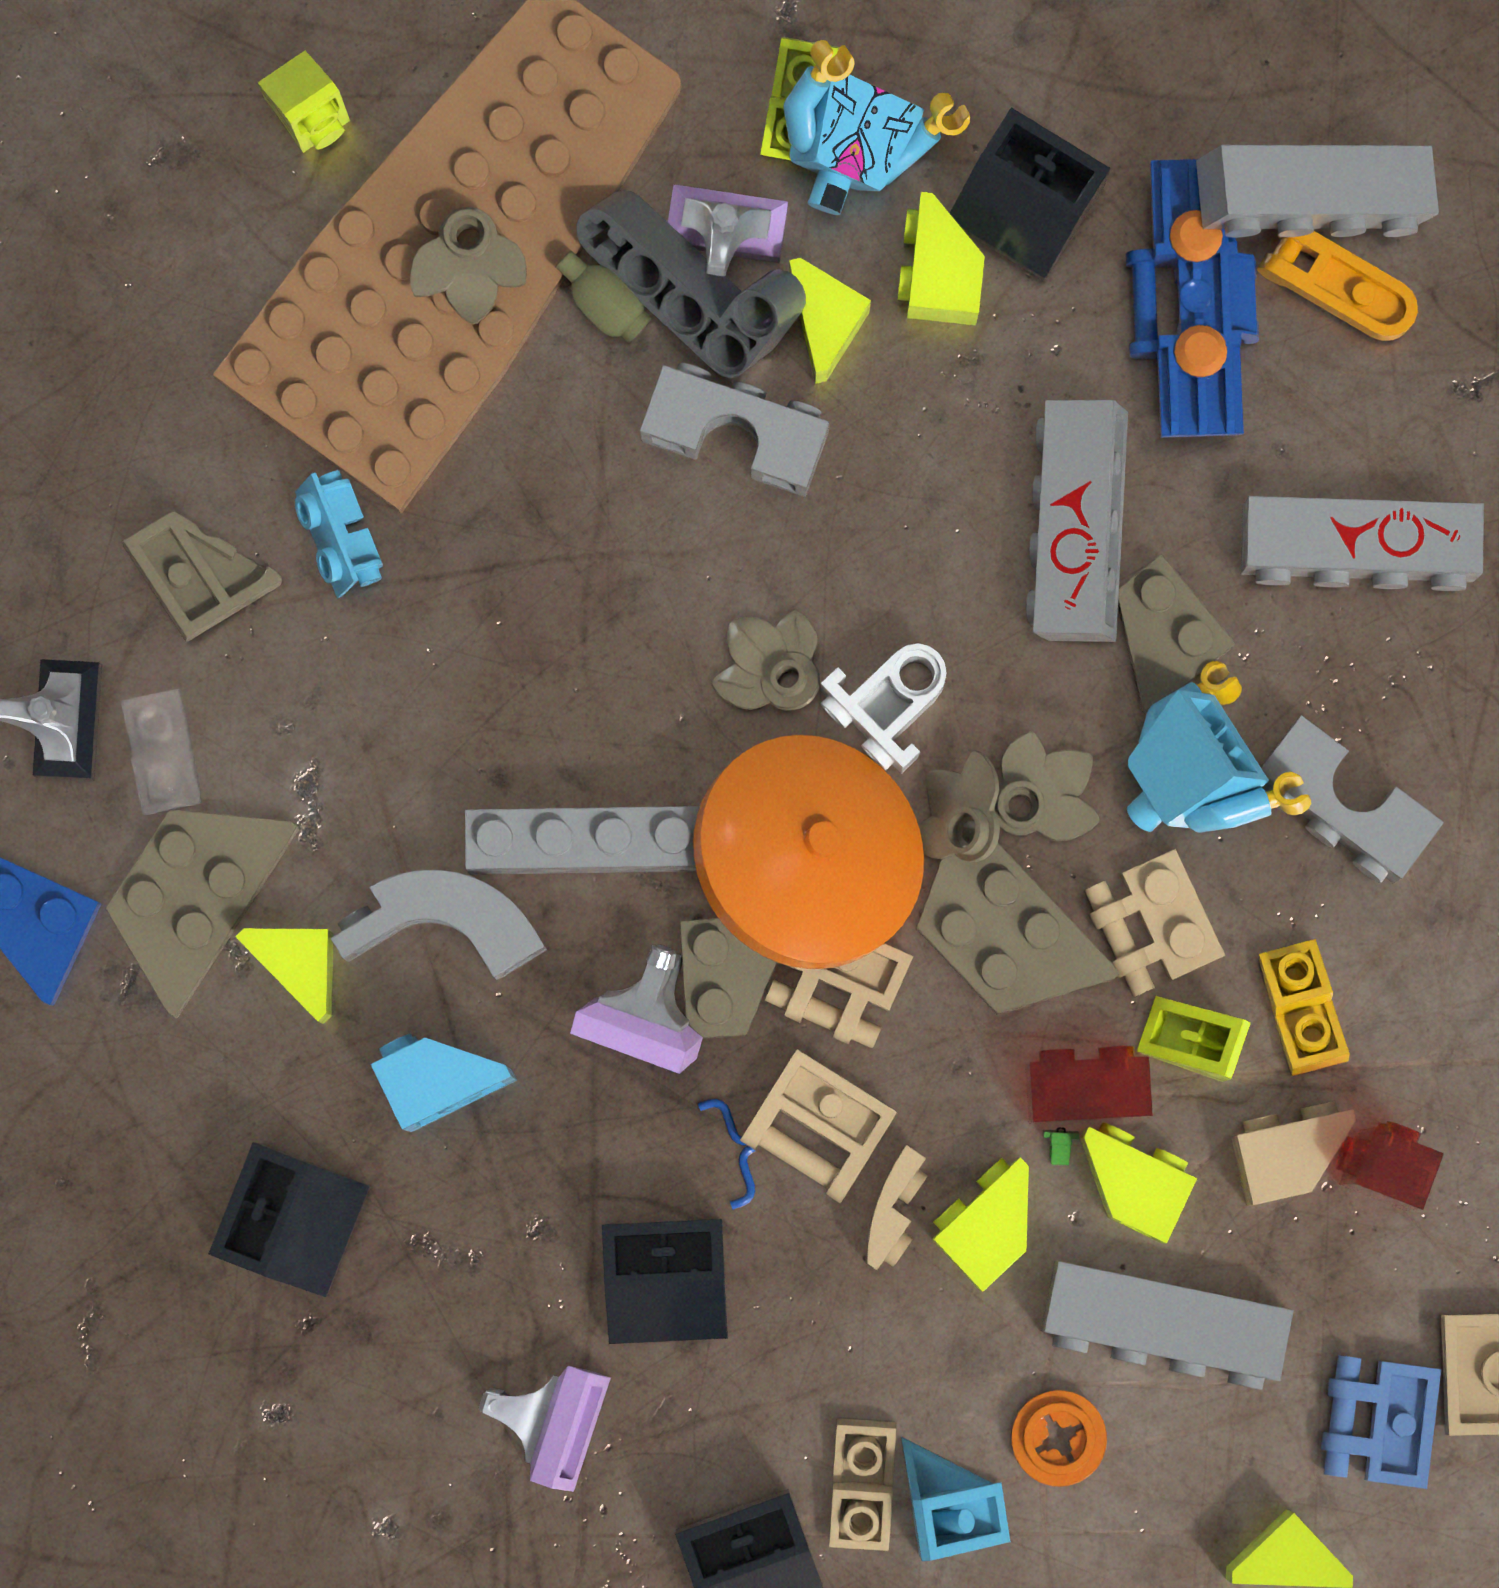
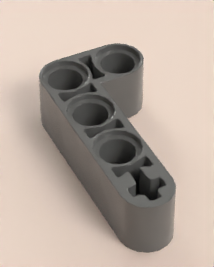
(670, 279)

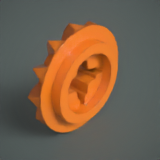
(1086, 1445)

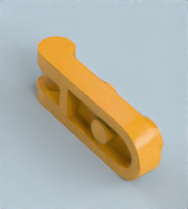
(1343, 285)

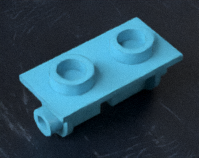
(325, 509)

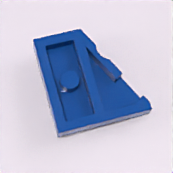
(42, 928)

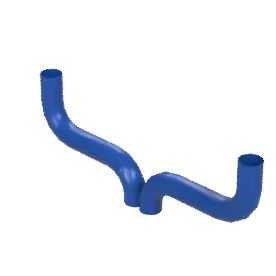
(743, 1164)

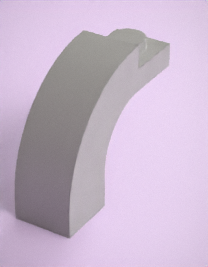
(450, 899)

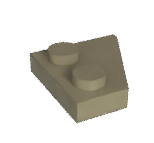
(196, 574)
(1167, 631)
(721, 979)

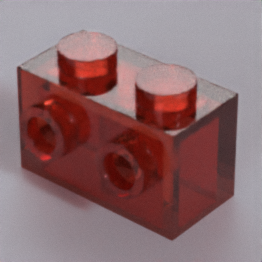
(1088, 1088)
(1389, 1165)

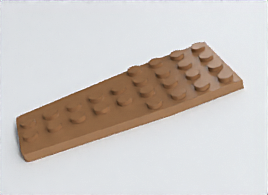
(532, 140)

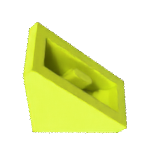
(828, 318)
(299, 962)
(1194, 1038)
(1288, 1556)

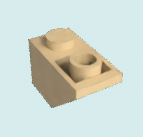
(1290, 1157)

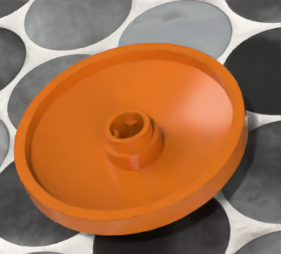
(808, 852)

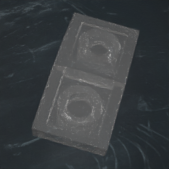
(162, 752)

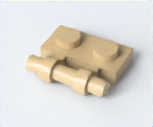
(1170, 914)
(869, 979)

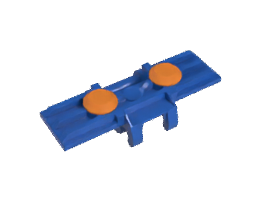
(1216, 309)

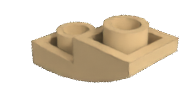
(887, 1227)
(862, 1484)

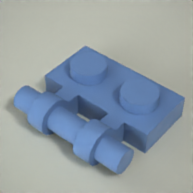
(1400, 1422)

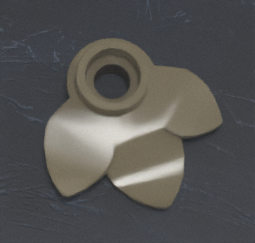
(468, 273)
(763, 657)
(1050, 786)
(962, 811)

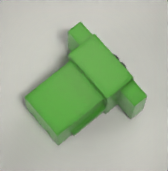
(1060, 1144)

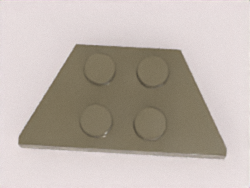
(193, 893)
(1007, 934)

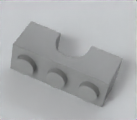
(690, 406)
(1382, 839)

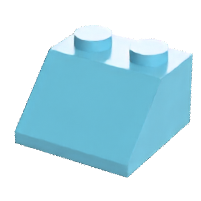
(434, 1079)

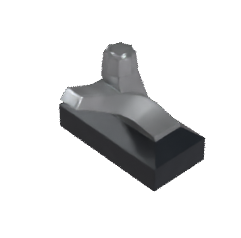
(61, 718)

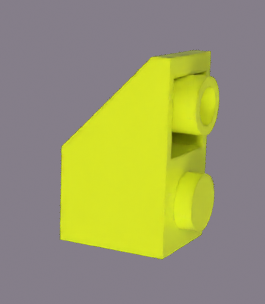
(306, 102)
(945, 267)
(1135, 1187)
(992, 1228)

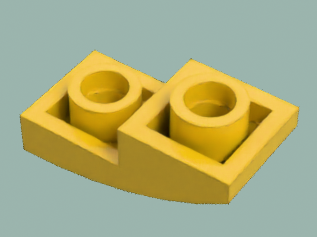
(1303, 1007)

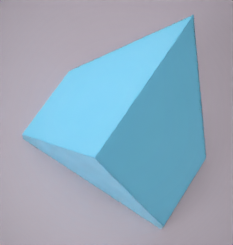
(952, 1506)

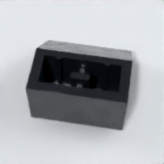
(1028, 193)
(289, 1220)
(665, 1281)
(750, 1547)

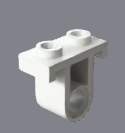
(885, 706)

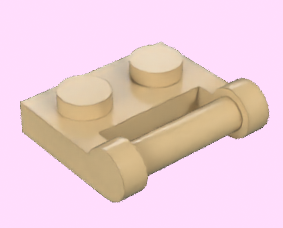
(828, 1108)

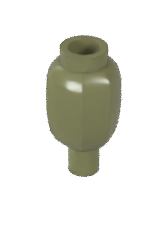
(604, 298)

